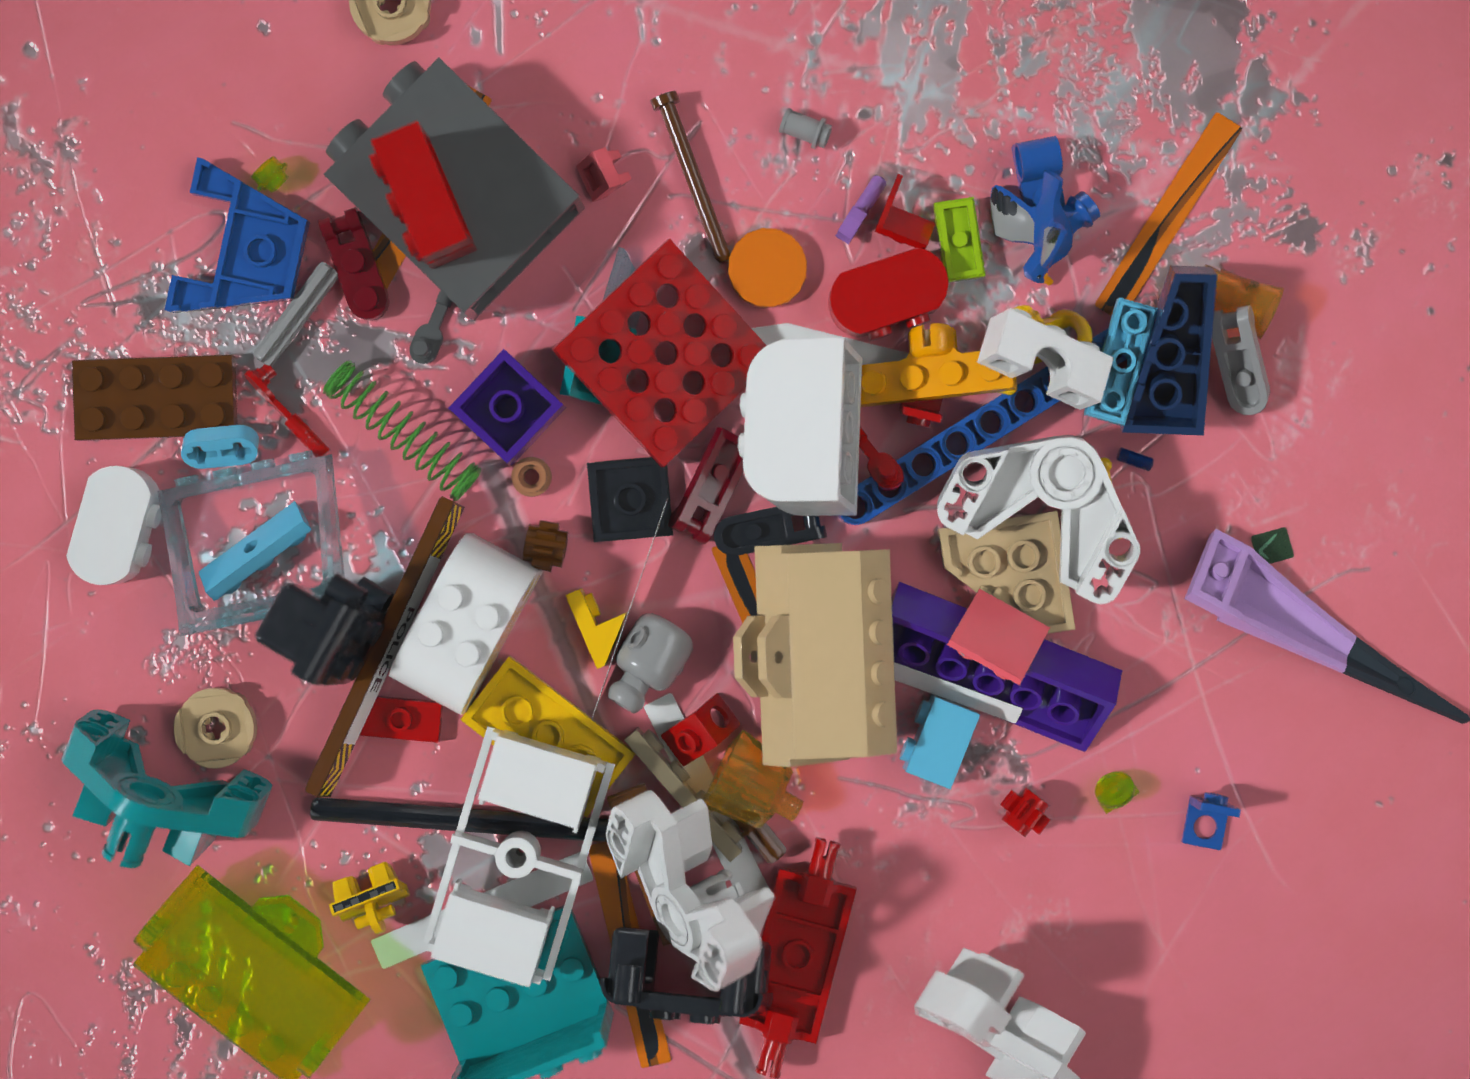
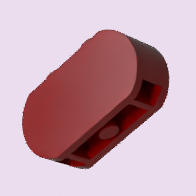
(888, 294)

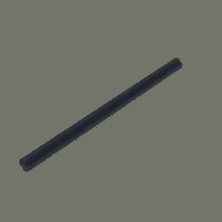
(446, 819)

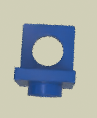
(1215, 807)

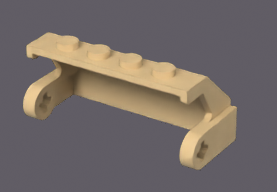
(820, 654)

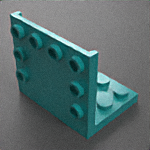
(520, 1029)

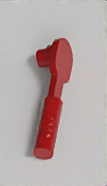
(260, 380)
(881, 465)

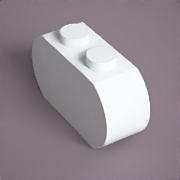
(114, 526)

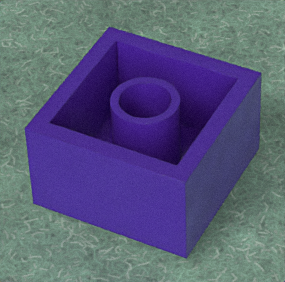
(507, 407)

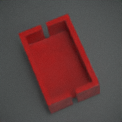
(421, 196)

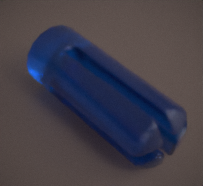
(1135, 459)

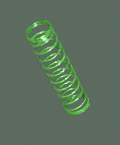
(341, 376)

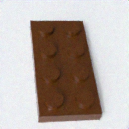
(152, 396)

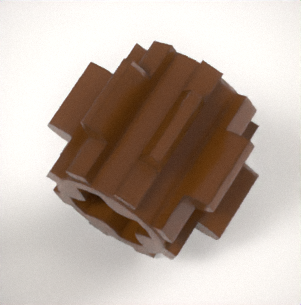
(545, 545)

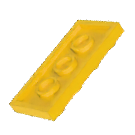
(533, 709)

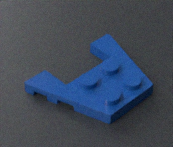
(257, 252)

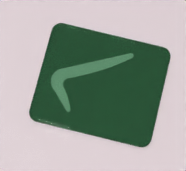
(1273, 545)

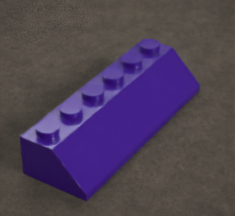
(1060, 695)

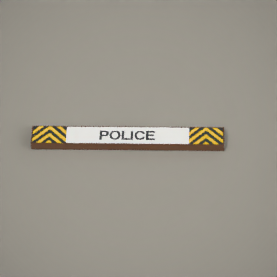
(383, 652)

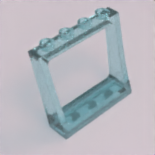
(190, 612)

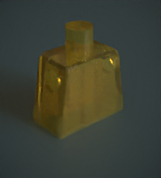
(749, 789)

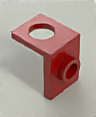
(903, 225)
(922, 412)
(698, 732)

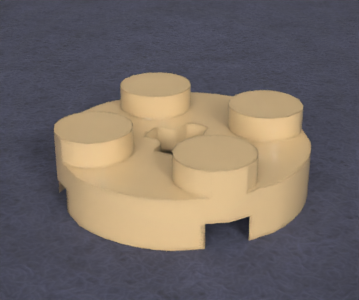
(392, 28)
(201, 745)

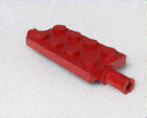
(806, 940)

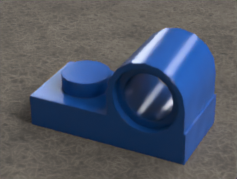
(1030, 162)

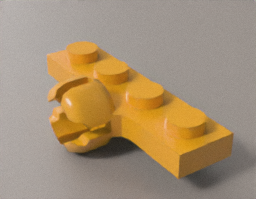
(930, 371)

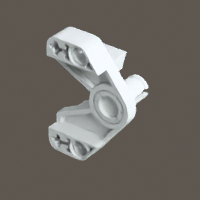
(1065, 476)
(702, 921)
(972, 1003)

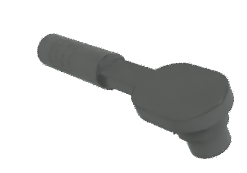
(429, 337)

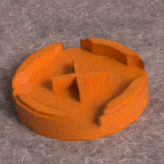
(767, 268)

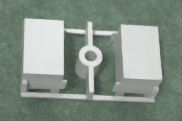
(497, 933)

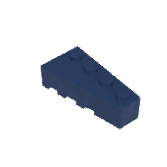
(1177, 360)

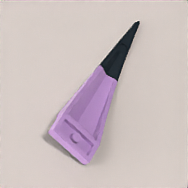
(1260, 601)

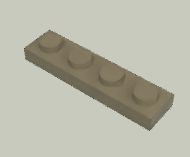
(674, 779)

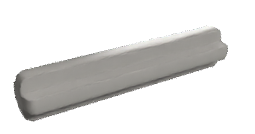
(296, 314)

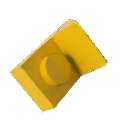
(598, 637)

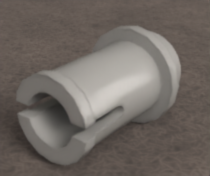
(806, 128)

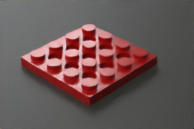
(608, 380)

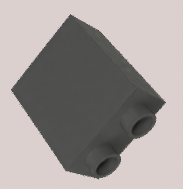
(500, 183)

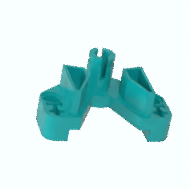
(138, 803)

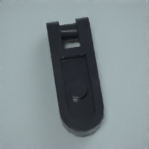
(764, 527)

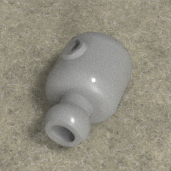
(650, 658)

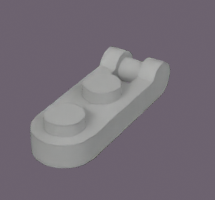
(1241, 361)

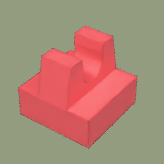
(600, 173)

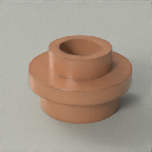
(520, 470)

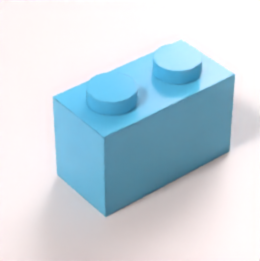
(939, 741)

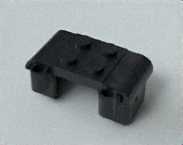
(326, 633)
(633, 980)

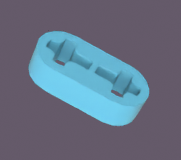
(220, 446)

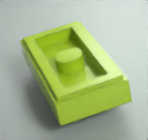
(959, 239)

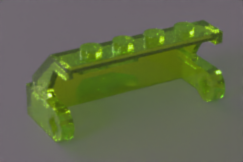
(250, 973)

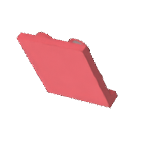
(998, 637)

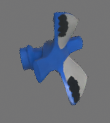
(1044, 225)

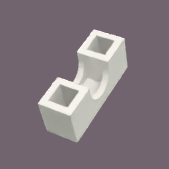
(1075, 367)

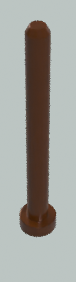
(666, 104)

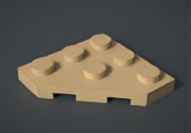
(1016, 565)

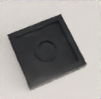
(629, 499)

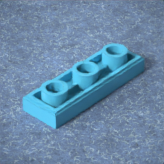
(1127, 336)
(255, 551)

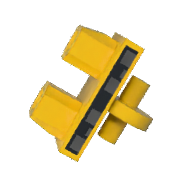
(353, 903)

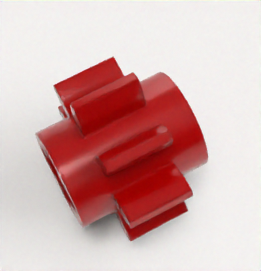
(1025, 812)

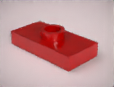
(404, 719)

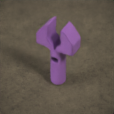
(860, 209)

